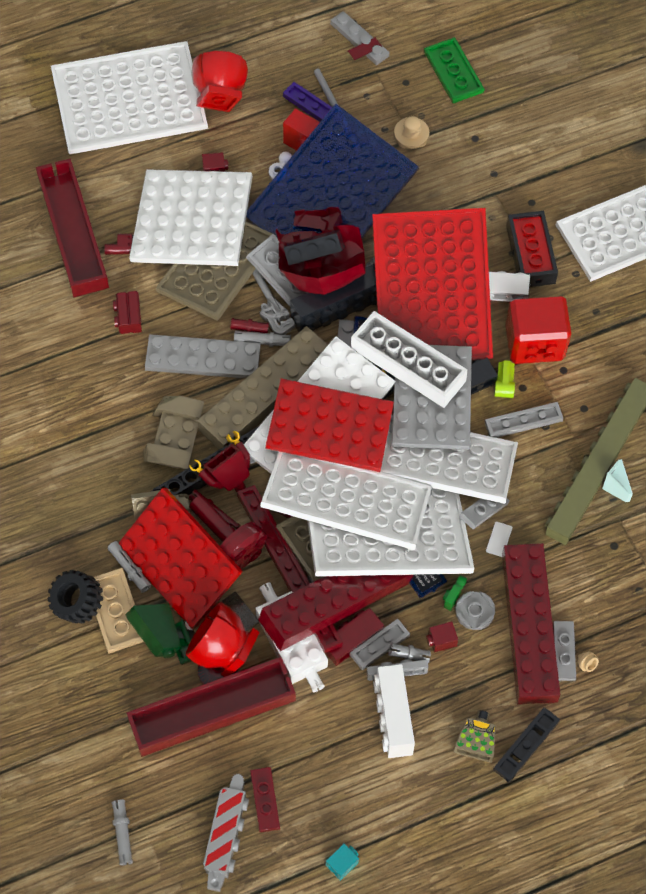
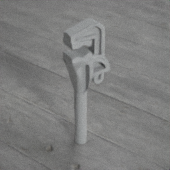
(273, 310)

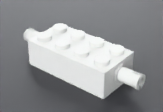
(302, 658)

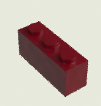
(355, 633)

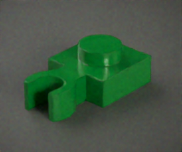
(452, 595)

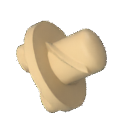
(411, 133)

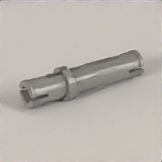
(263, 338)
(134, 572)
(121, 825)

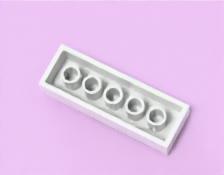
(409, 359)

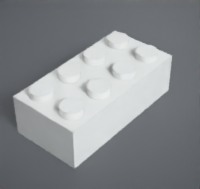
(394, 710)

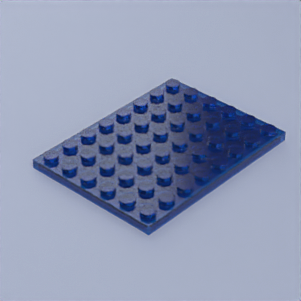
(334, 167)

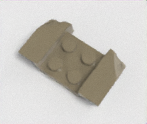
(175, 432)

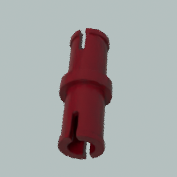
(249, 325)

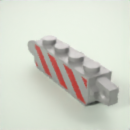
(224, 833)

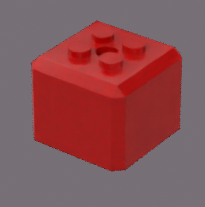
(538, 330)

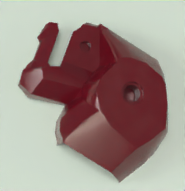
(329, 271)

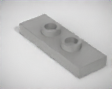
(481, 511)
(565, 649)
(409, 668)

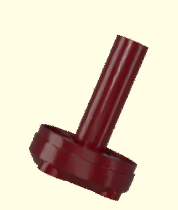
(240, 545)

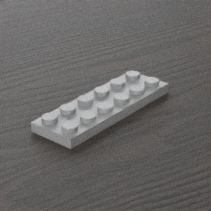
(202, 356)

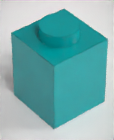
(342, 861)

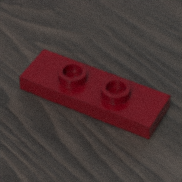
(265, 799)

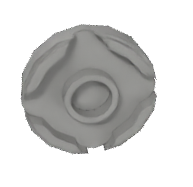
(475, 610)

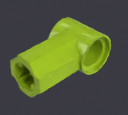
(504, 384)

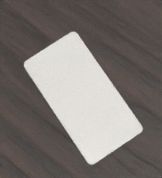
(499, 538)

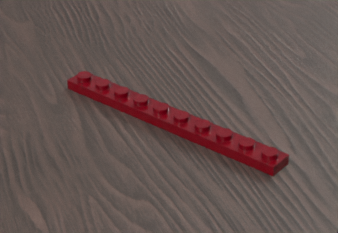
(283, 557)

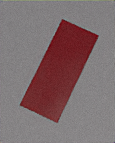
(363, 49)

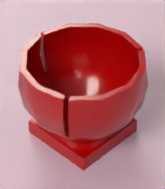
(219, 79)
(221, 641)

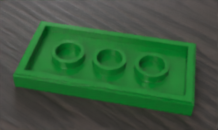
(453, 70)

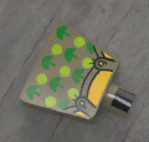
(477, 738)

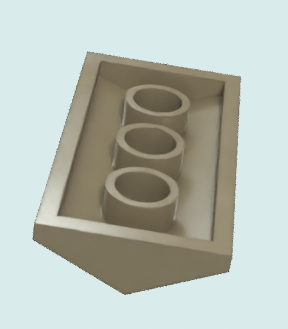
(296, 534)

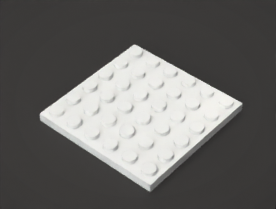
(191, 217)

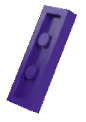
(307, 101)

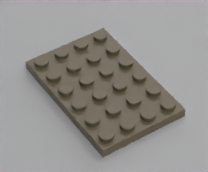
(212, 287)

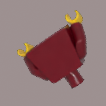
(228, 467)

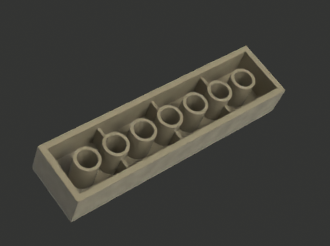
(256, 395)

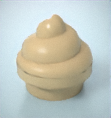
(587, 661)

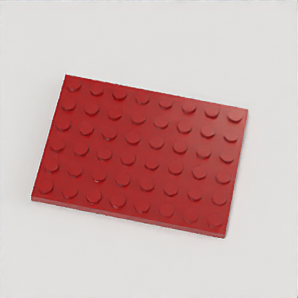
(435, 276)

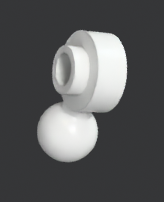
(283, 159)

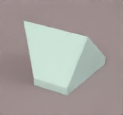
(617, 482)

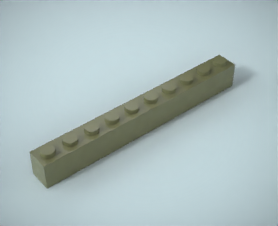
(598, 464)

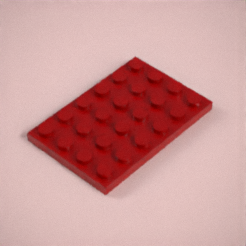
(330, 425)
(179, 558)

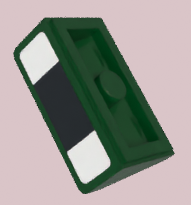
(185, 635)

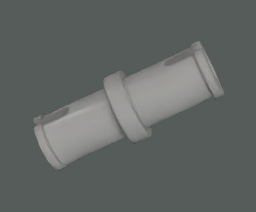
(408, 652)

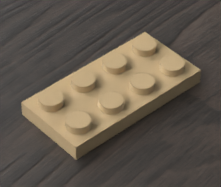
(111, 617)

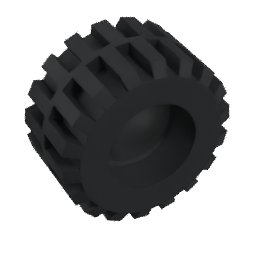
(62, 593)

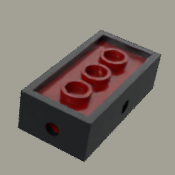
(532, 247)

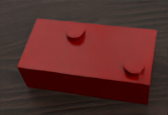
(297, 128)

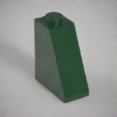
(156, 628)

